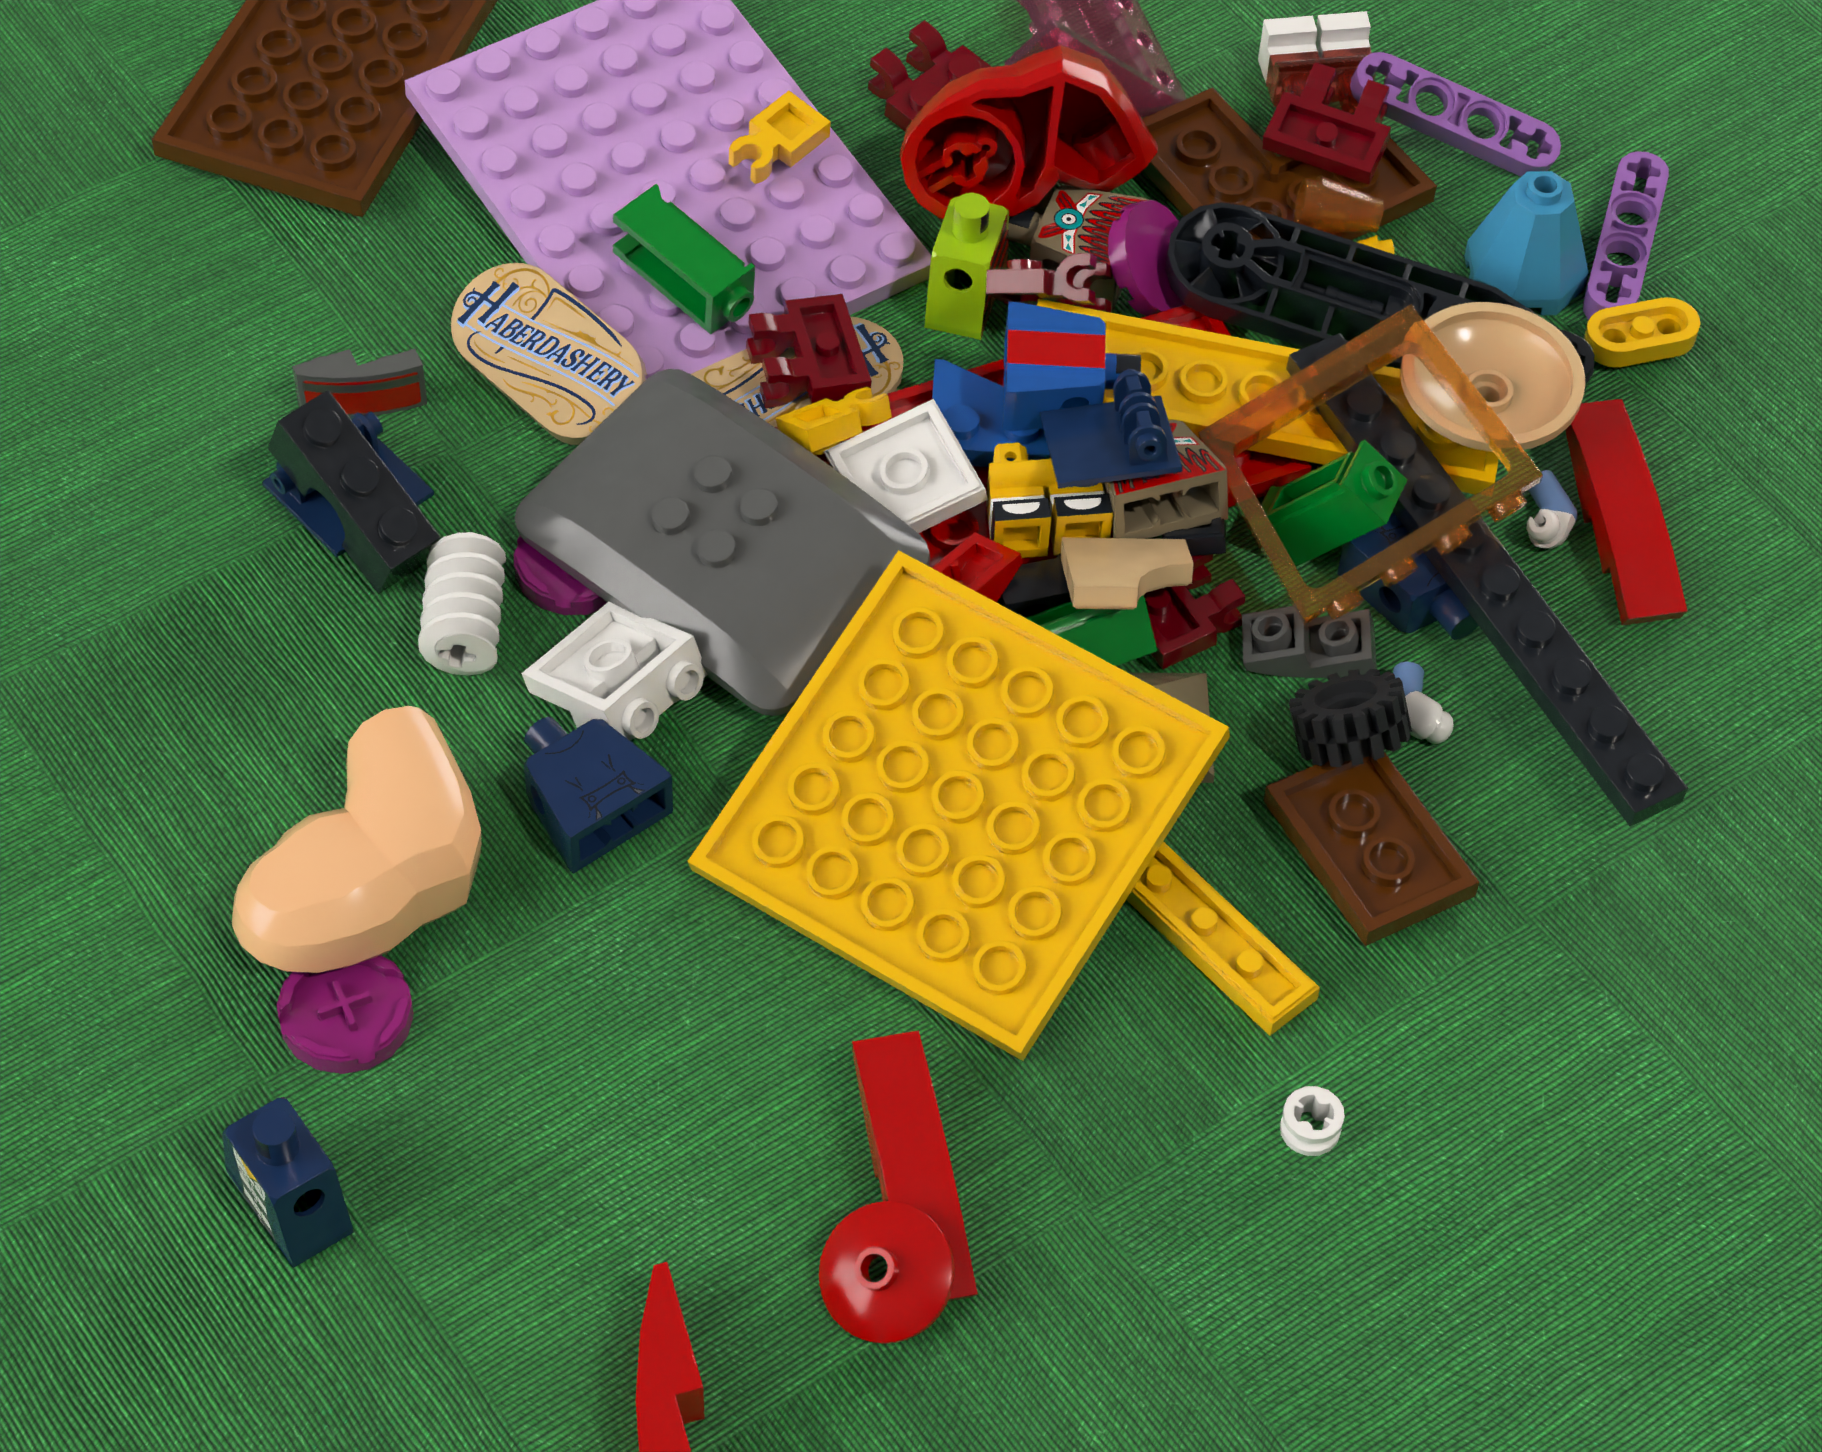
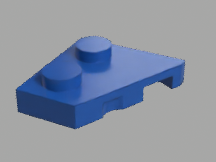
(976, 415)

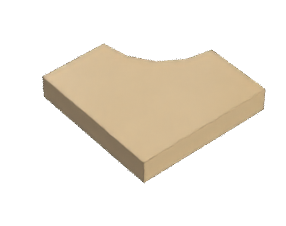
(1121, 570)

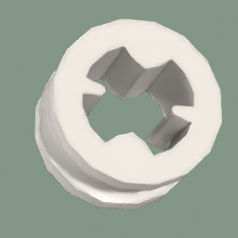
(1325, 1108)

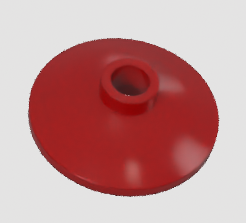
(916, 1277)

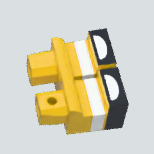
(1029, 507)

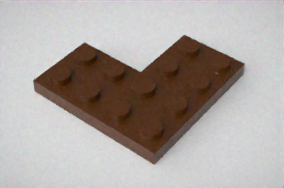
(1215, 158)

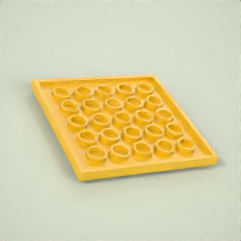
(960, 803)

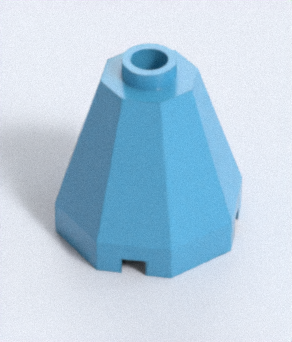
(1532, 244)

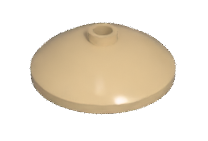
(1514, 362)

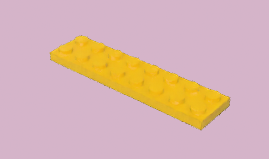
(1214, 374)

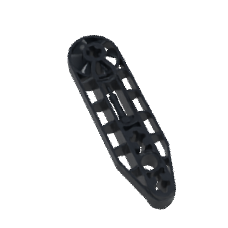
(1308, 279)

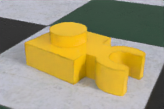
(781, 131)
(830, 422)

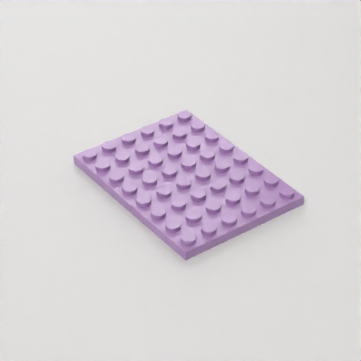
(646, 94)

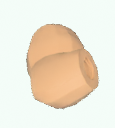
(373, 871)

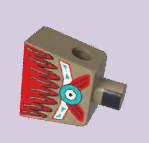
(1073, 224)
(1174, 499)

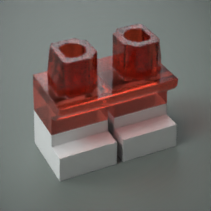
(1295, 43)

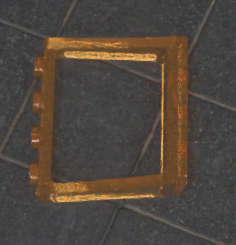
(1323, 380)

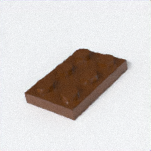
(1371, 845)

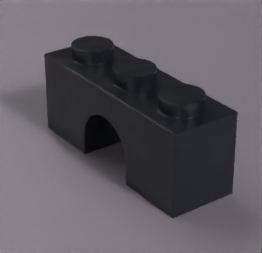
(380, 521)

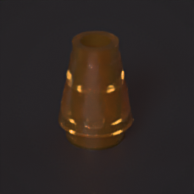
(1336, 207)

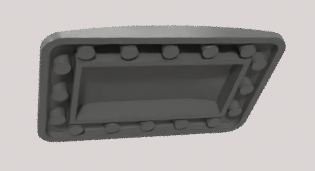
(718, 531)

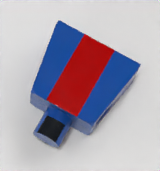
(1055, 363)

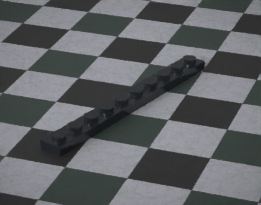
(1508, 607)

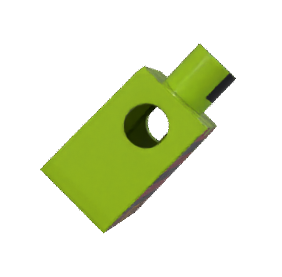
(972, 241)

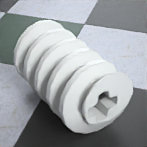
(462, 604)

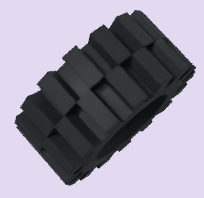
(1350, 717)

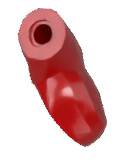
(1024, 130)

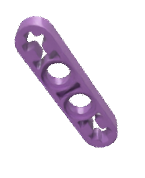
(1458, 106)
(1627, 238)

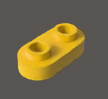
(1636, 332)

